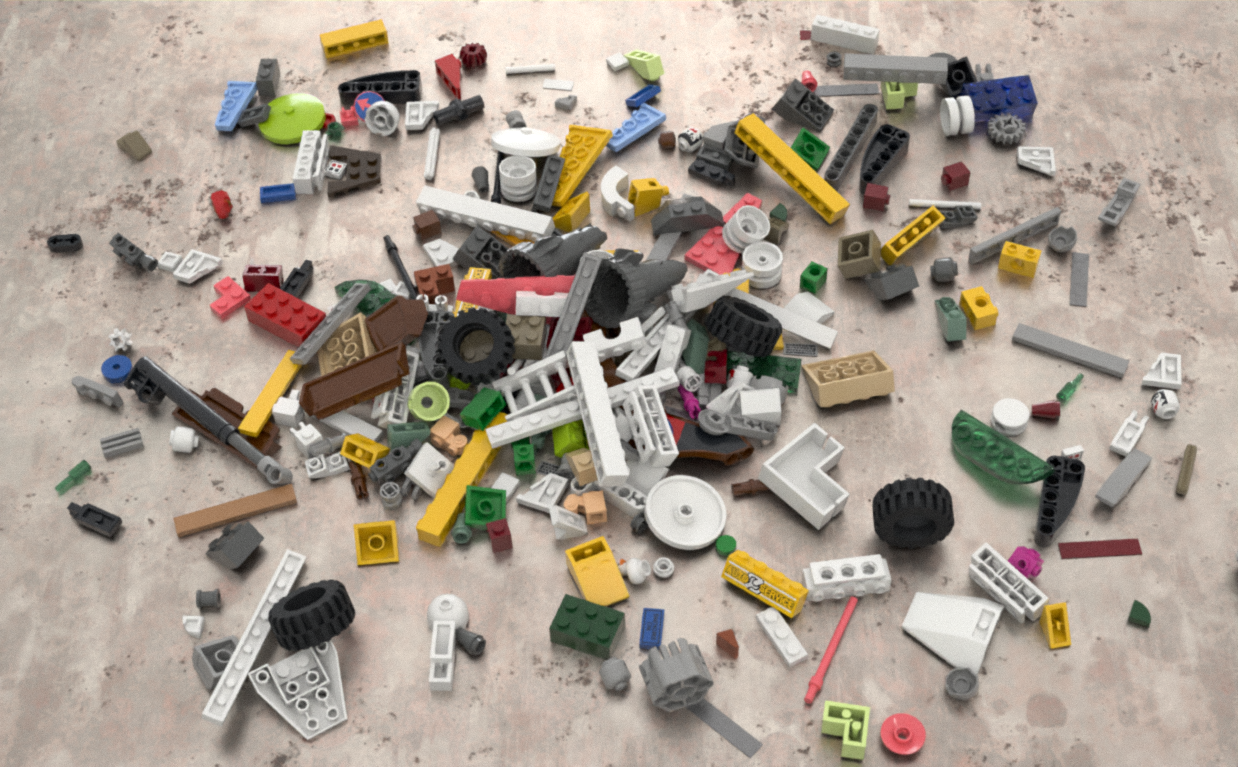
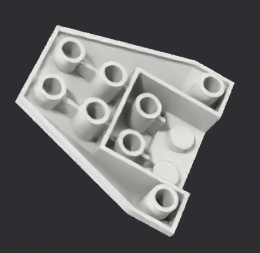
(700, 295)
(954, 626)
(305, 689)

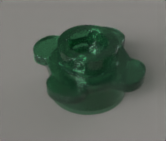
(334, 129)

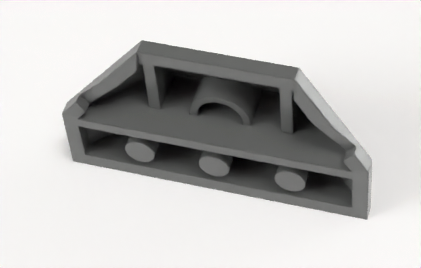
(738, 150)
(686, 215)

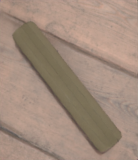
(1186, 469)

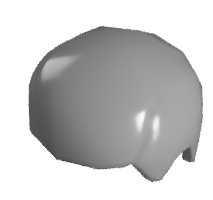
(1062, 239)
(962, 683)

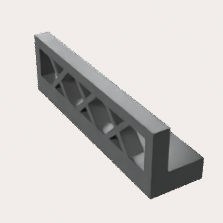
(548, 183)

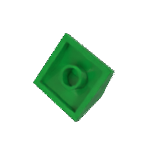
(810, 148)
(484, 506)

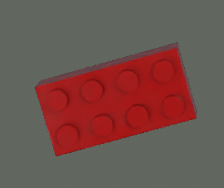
(283, 315)

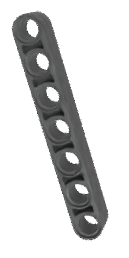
(851, 146)

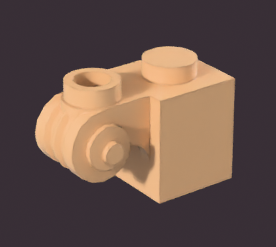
(447, 435)
(590, 504)

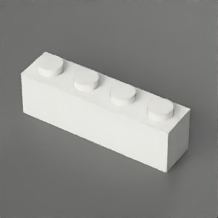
(845, 34)

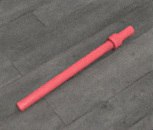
(817, 681)

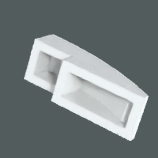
(442, 656)

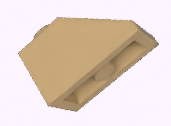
(582, 466)

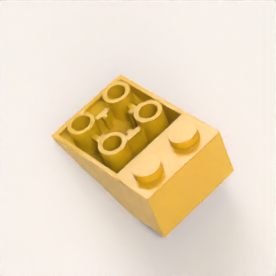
(596, 572)

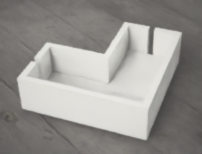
(800, 476)

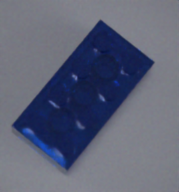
(1001, 95)

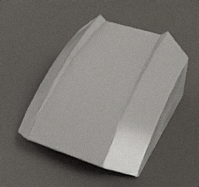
(212, 659)

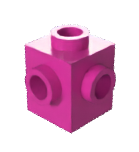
(1026, 561)

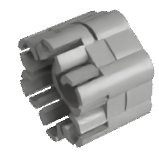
(676, 679)

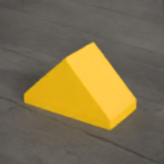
(1056, 625)

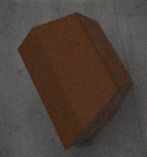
(396, 322)

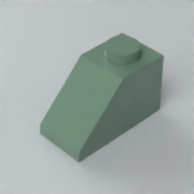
(405, 433)

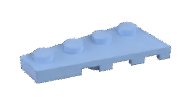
(236, 99)
(639, 124)

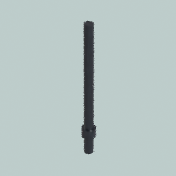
(496, 197)
(393, 251)

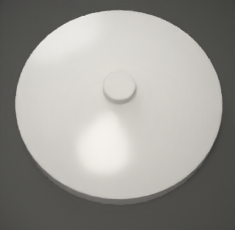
(525, 142)
(685, 512)

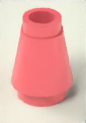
(808, 80)

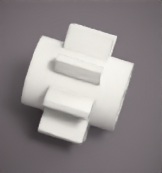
(125, 337)

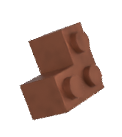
(434, 281)

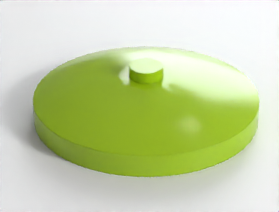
(292, 116)

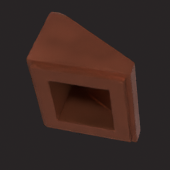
(727, 641)

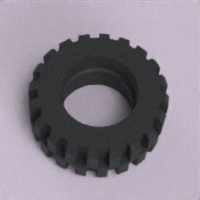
(744, 326)
(456, 332)
(913, 513)
(311, 615)

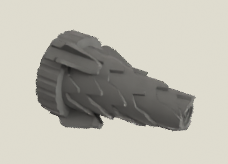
(551, 254)
(628, 286)

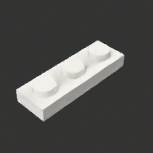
(781, 636)

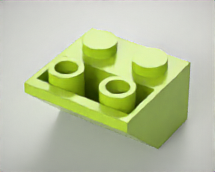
(569, 437)

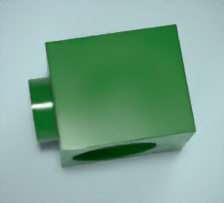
(813, 277)
(524, 459)

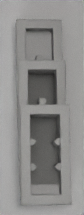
(1123, 477)

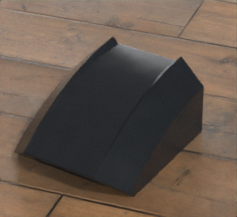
(958, 74)

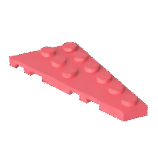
(712, 250)
(501, 293)

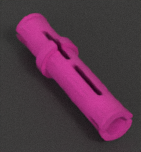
(691, 404)

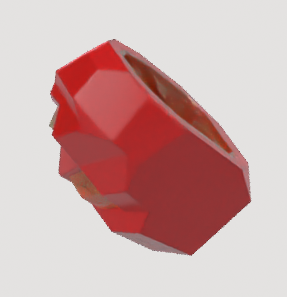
(221, 204)

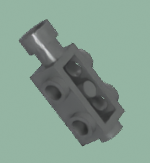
(133, 254)
(394, 464)

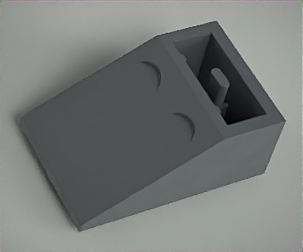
(802, 107)
(481, 251)

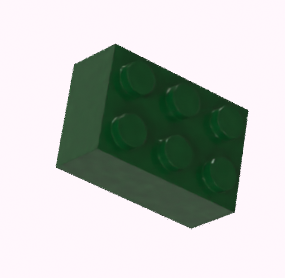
(587, 627)

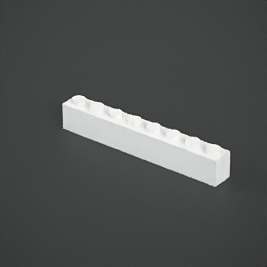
(485, 214)
(597, 414)

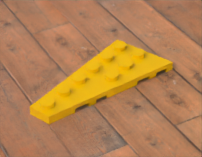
(580, 152)

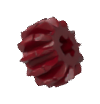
(473, 55)

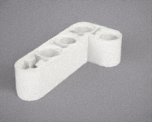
(623, 497)

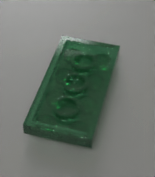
(778, 367)

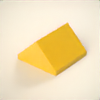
(572, 212)
(376, 542)

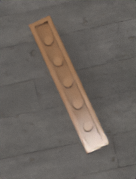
(234, 510)

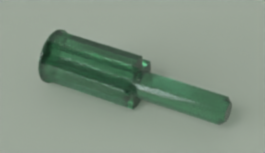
(1068, 389)
(74, 474)

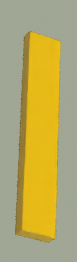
(275, 388)

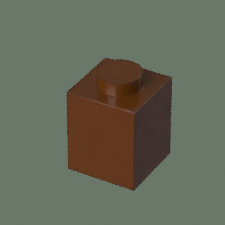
(426, 225)

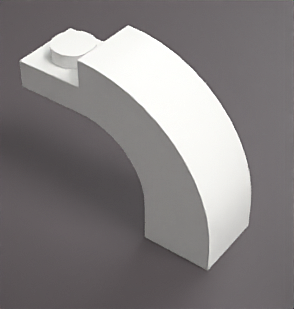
(611, 186)

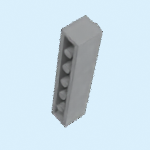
(895, 68)

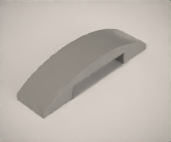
(1120, 202)

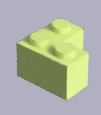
(896, 91)
(851, 723)

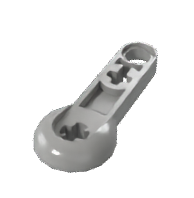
(718, 424)

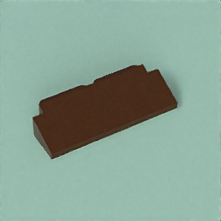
(355, 382)
(232, 412)

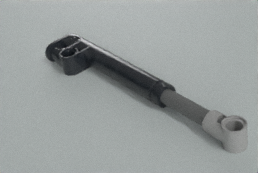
(154, 383)

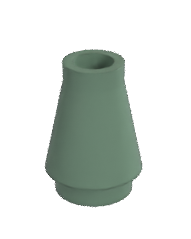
(461, 533)

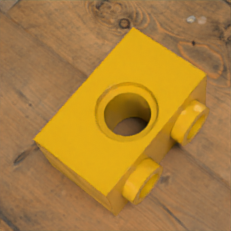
(1019, 259)
(978, 308)
(363, 450)

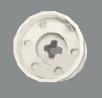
(518, 178)
(745, 228)

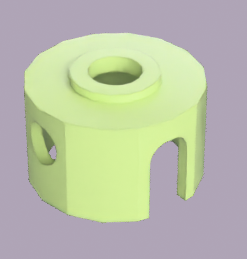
(439, 398)

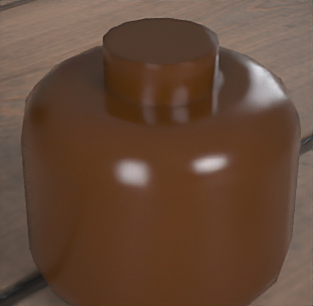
(667, 140)

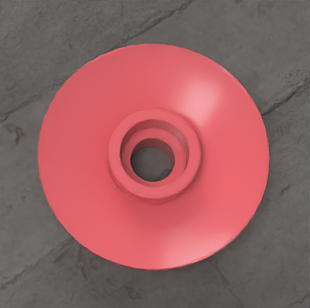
(903, 725)

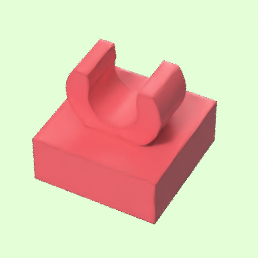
(348, 117)

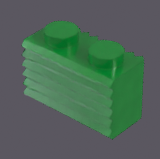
(483, 409)

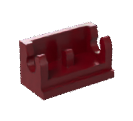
(258, 276)
(716, 370)

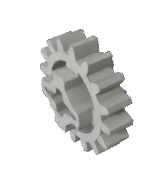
(1006, 128)

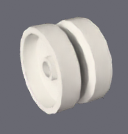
(957, 115)
(765, 262)

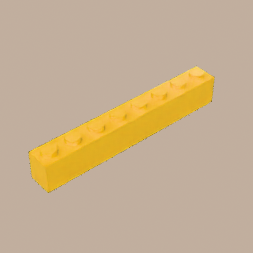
(792, 168)
(450, 499)

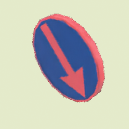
(364, 101)

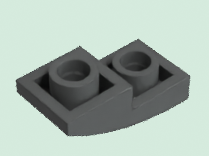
(958, 217)

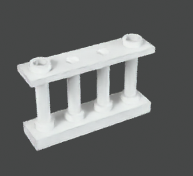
(534, 373)

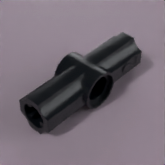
(458, 110)

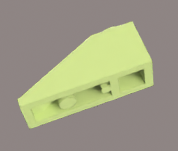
(646, 64)

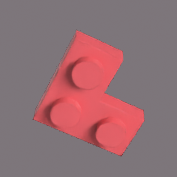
(232, 297)

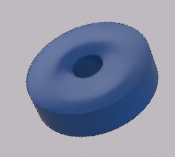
(119, 362)

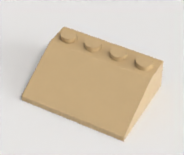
(346, 345)
(849, 378)

